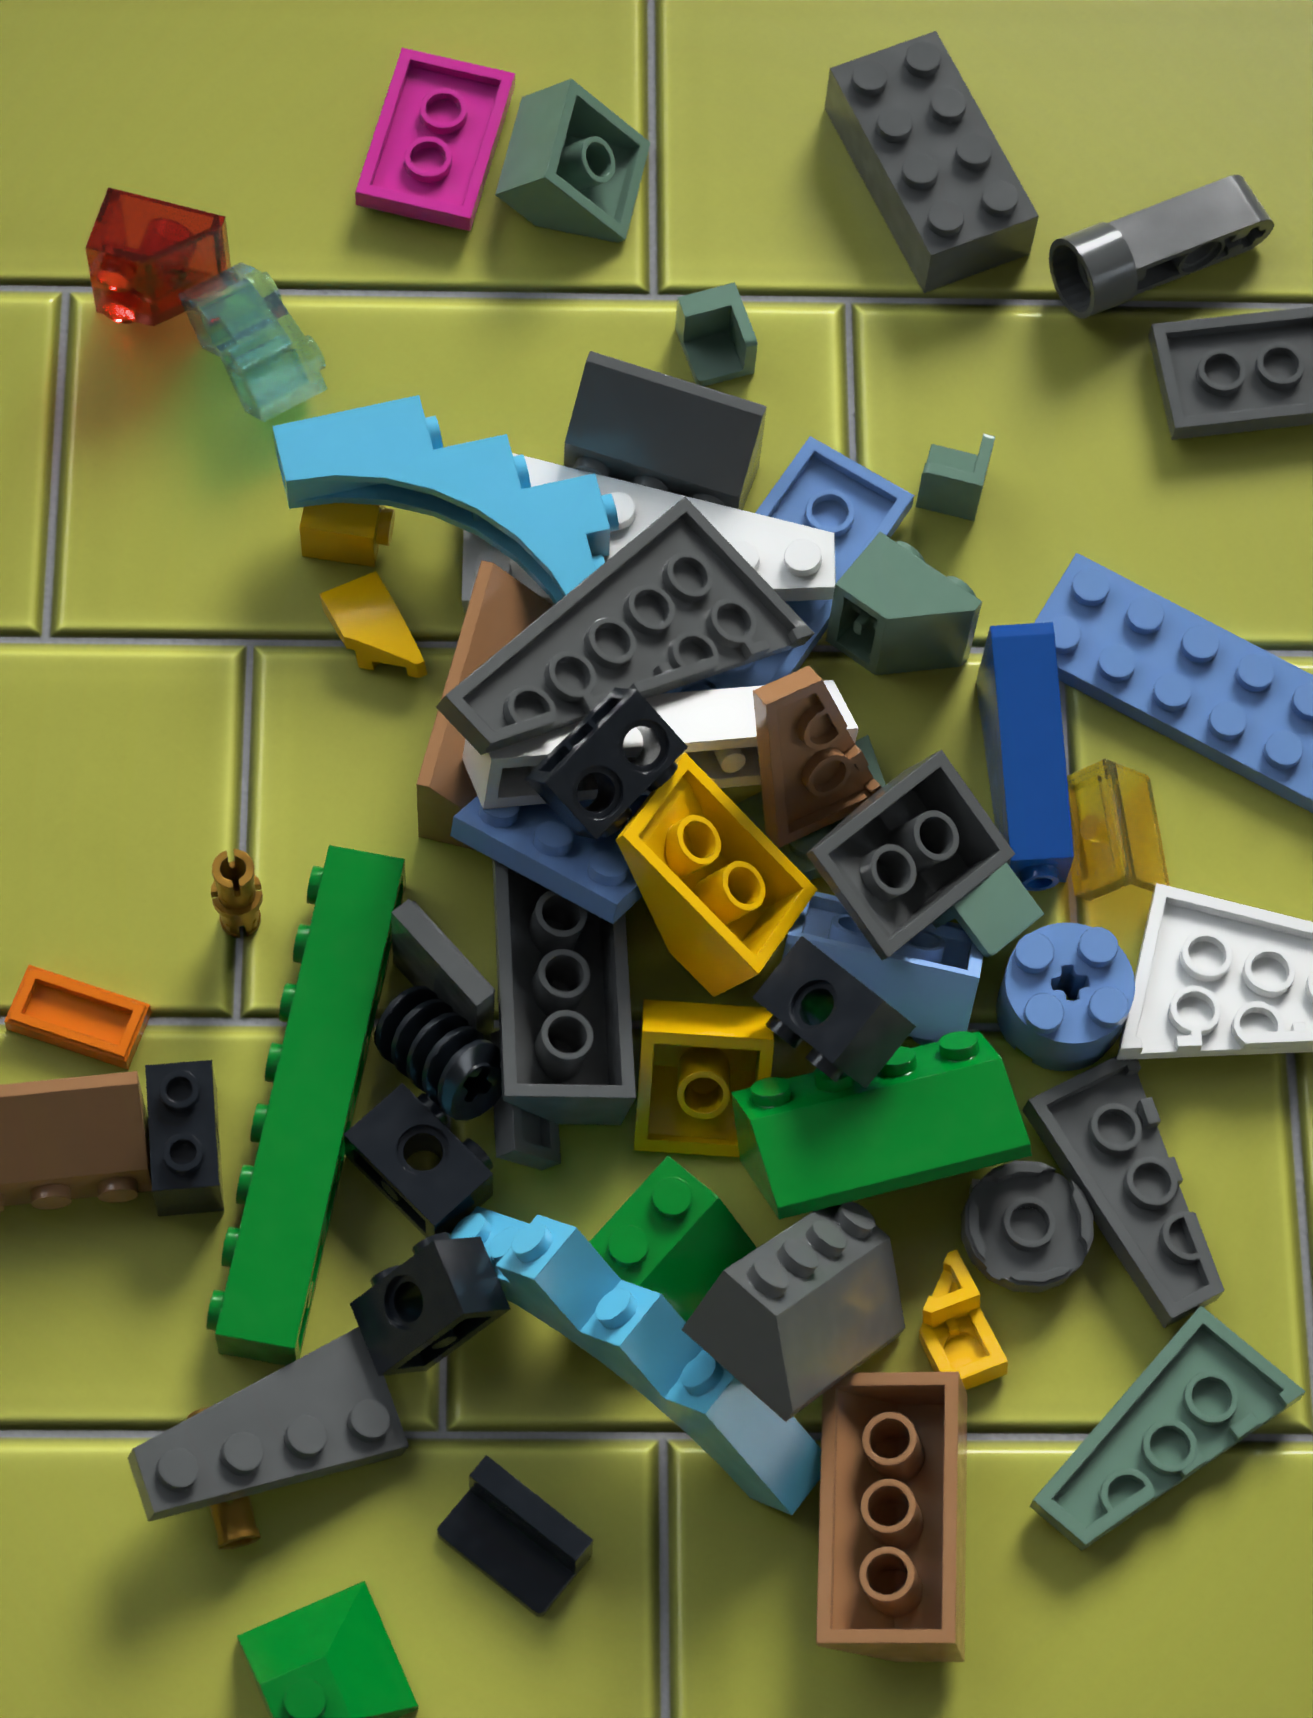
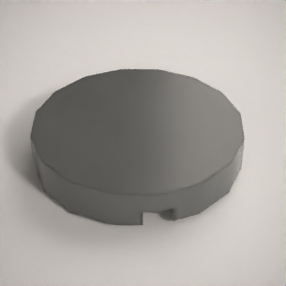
(1026, 1246)

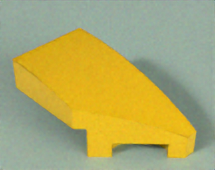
(372, 625)
(956, 1330)

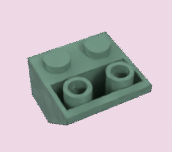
(901, 612)

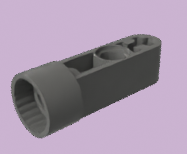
(1156, 245)

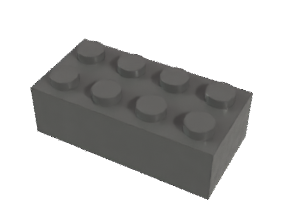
(930, 161)

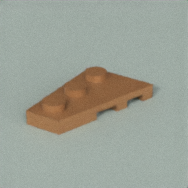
(806, 758)

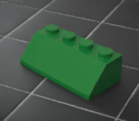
(918, 1121)

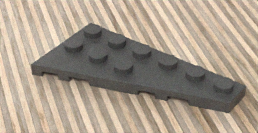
(646, 620)

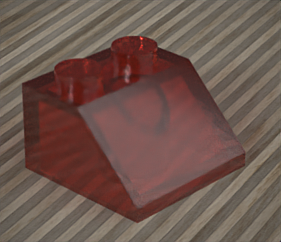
(150, 253)

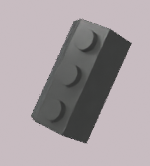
(664, 432)

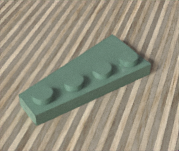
(1171, 1422)

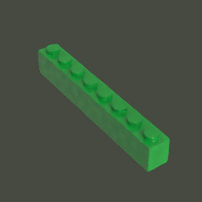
(310, 1108)

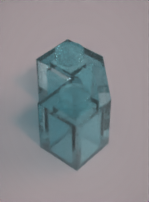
(255, 336)

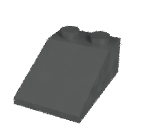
(910, 853)

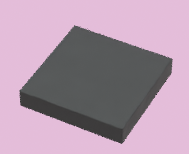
(435, 962)

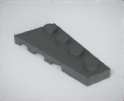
(1111, 1148)
(282, 1430)

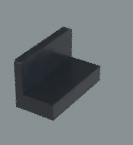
(515, 1538)

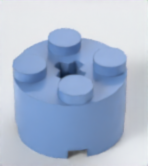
(1033, 1001)

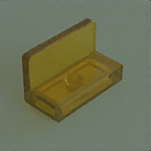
(1114, 831)

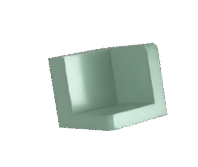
(716, 335)
(954, 480)
(994, 911)

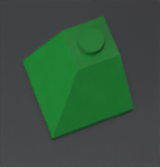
(329, 1661)

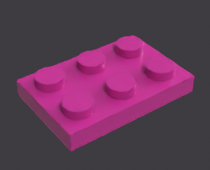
(435, 139)

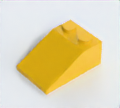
(711, 879)

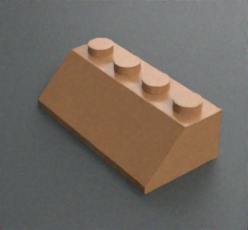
(495, 616)
(73, 1141)
(893, 1517)

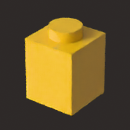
(346, 532)

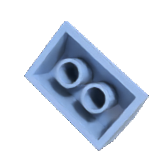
(925, 980)

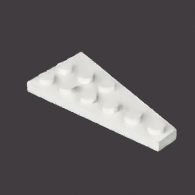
(787, 555)
(1219, 980)

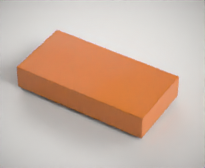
(78, 1017)

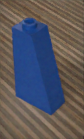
(1026, 751)

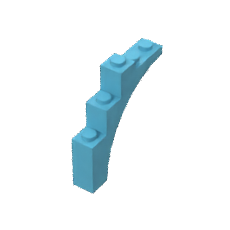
(399, 461)
(639, 1337)

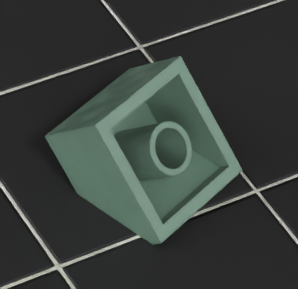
(573, 164)

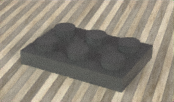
(1235, 372)

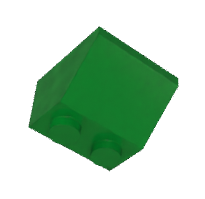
(672, 1238)

